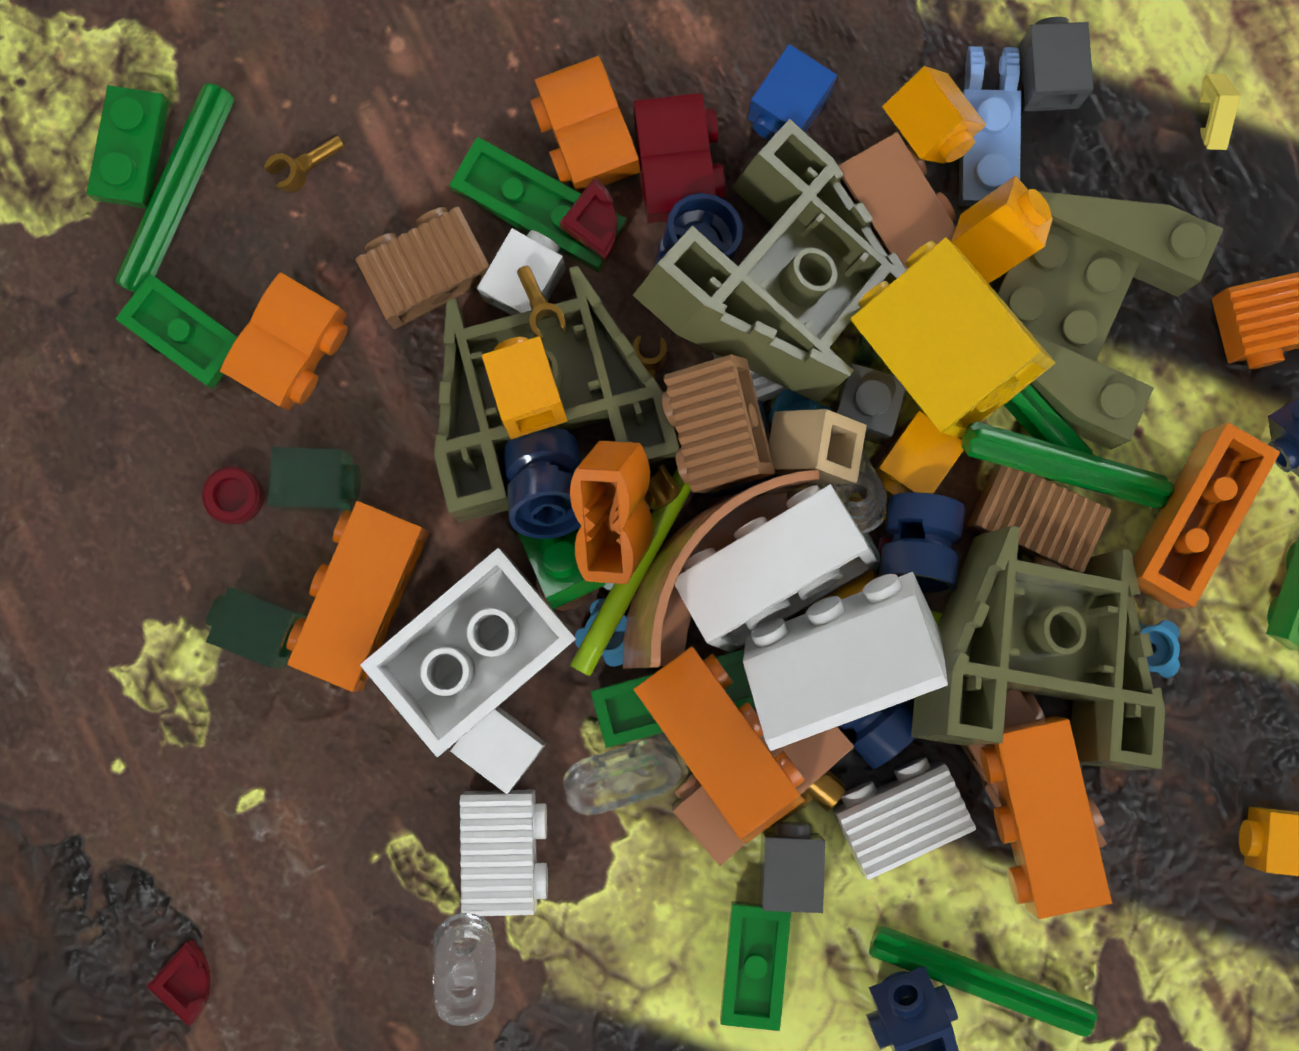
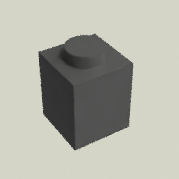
(1055, 65)
(871, 400)
(792, 869)

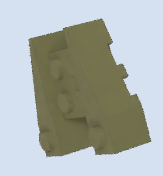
(795, 284)
(1076, 287)
(595, 379)
(1049, 637)

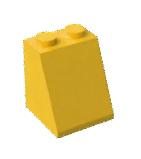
(950, 338)

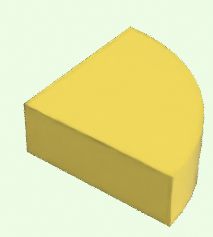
(1223, 101)

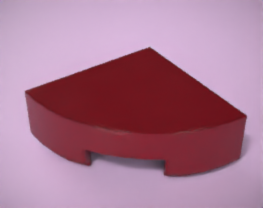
(593, 220)
(184, 983)

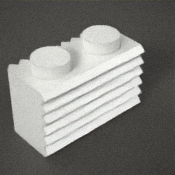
(903, 816)
(500, 852)

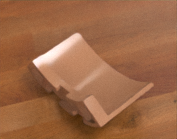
(657, 614)

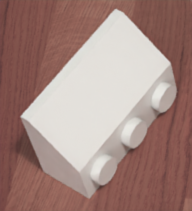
(774, 568)
(468, 651)
(844, 660)

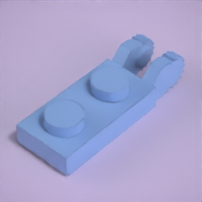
(997, 146)

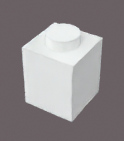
(501, 283)
(499, 749)

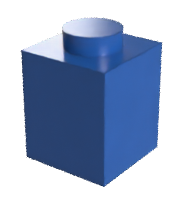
(792, 91)

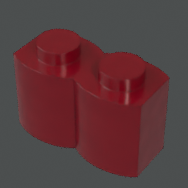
(675, 151)

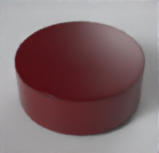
(233, 495)

